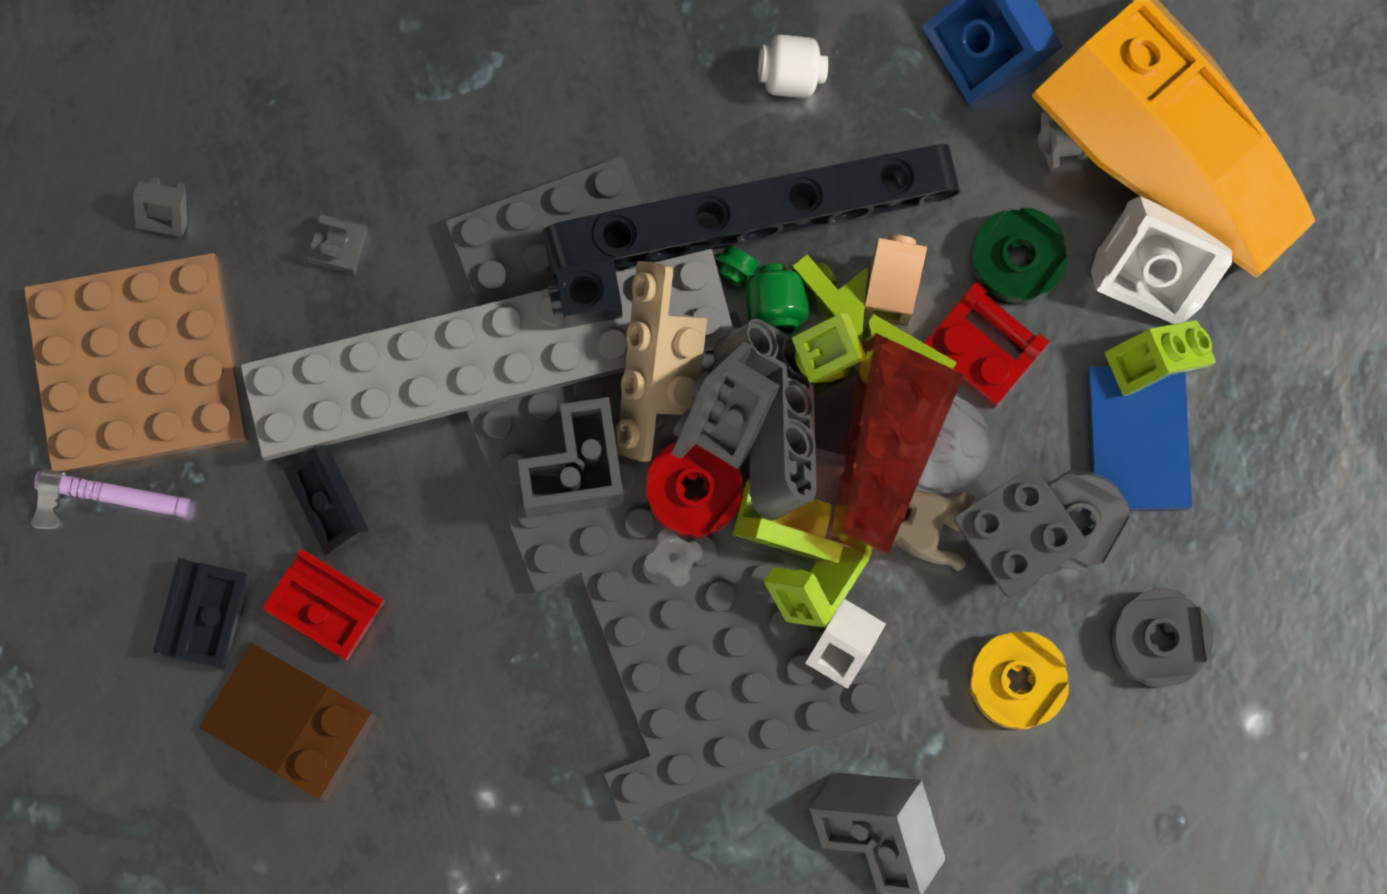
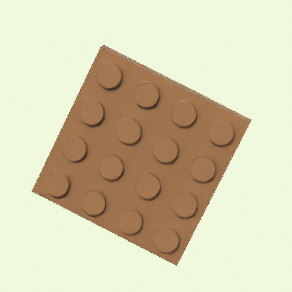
(135, 364)

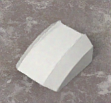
(1159, 262)

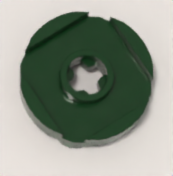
(1022, 282)

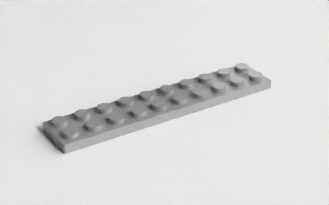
(456, 362)

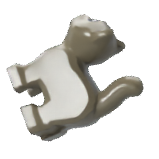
(923, 529)

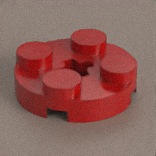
(697, 516)

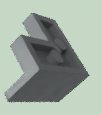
(885, 821)

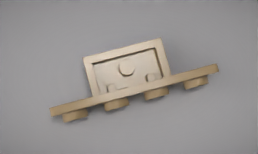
(660, 361)

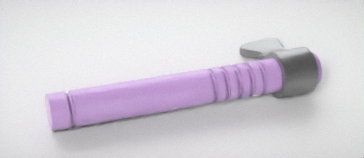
(54, 484)

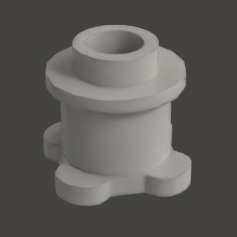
(1056, 142)

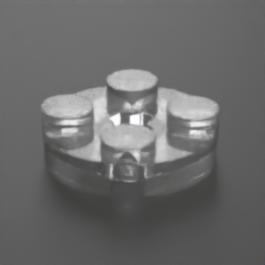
(970, 453)

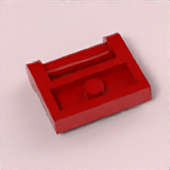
(985, 365)

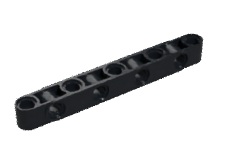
(756, 209)

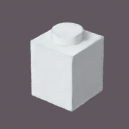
(845, 643)

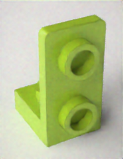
(829, 350)
(1159, 354)
(815, 595)

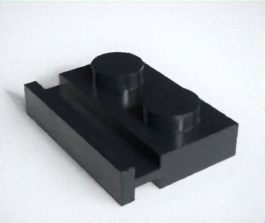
(201, 614)

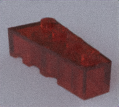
(892, 432)

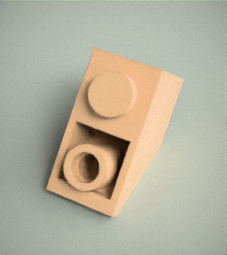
(894, 279)

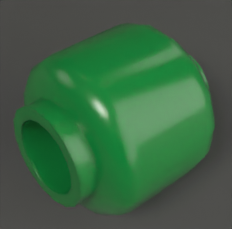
(777, 298)

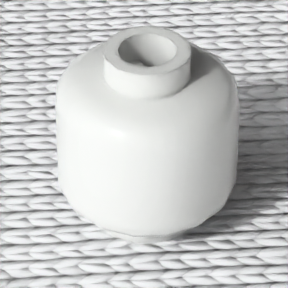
(792, 66)

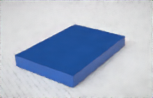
(1141, 440)

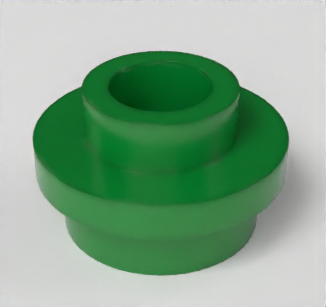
(735, 265)

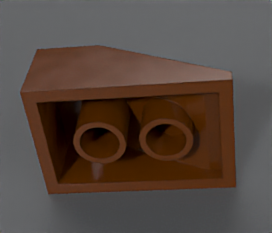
(288, 722)

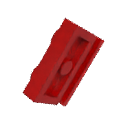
(323, 605)

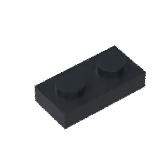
(326, 500)

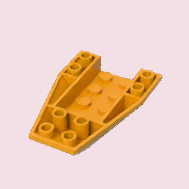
(1178, 133)

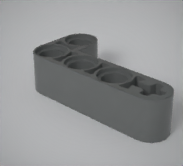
(784, 449)

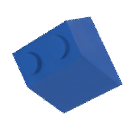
(991, 42)

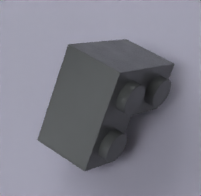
(585, 474)

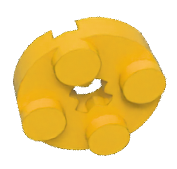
(1047, 676)

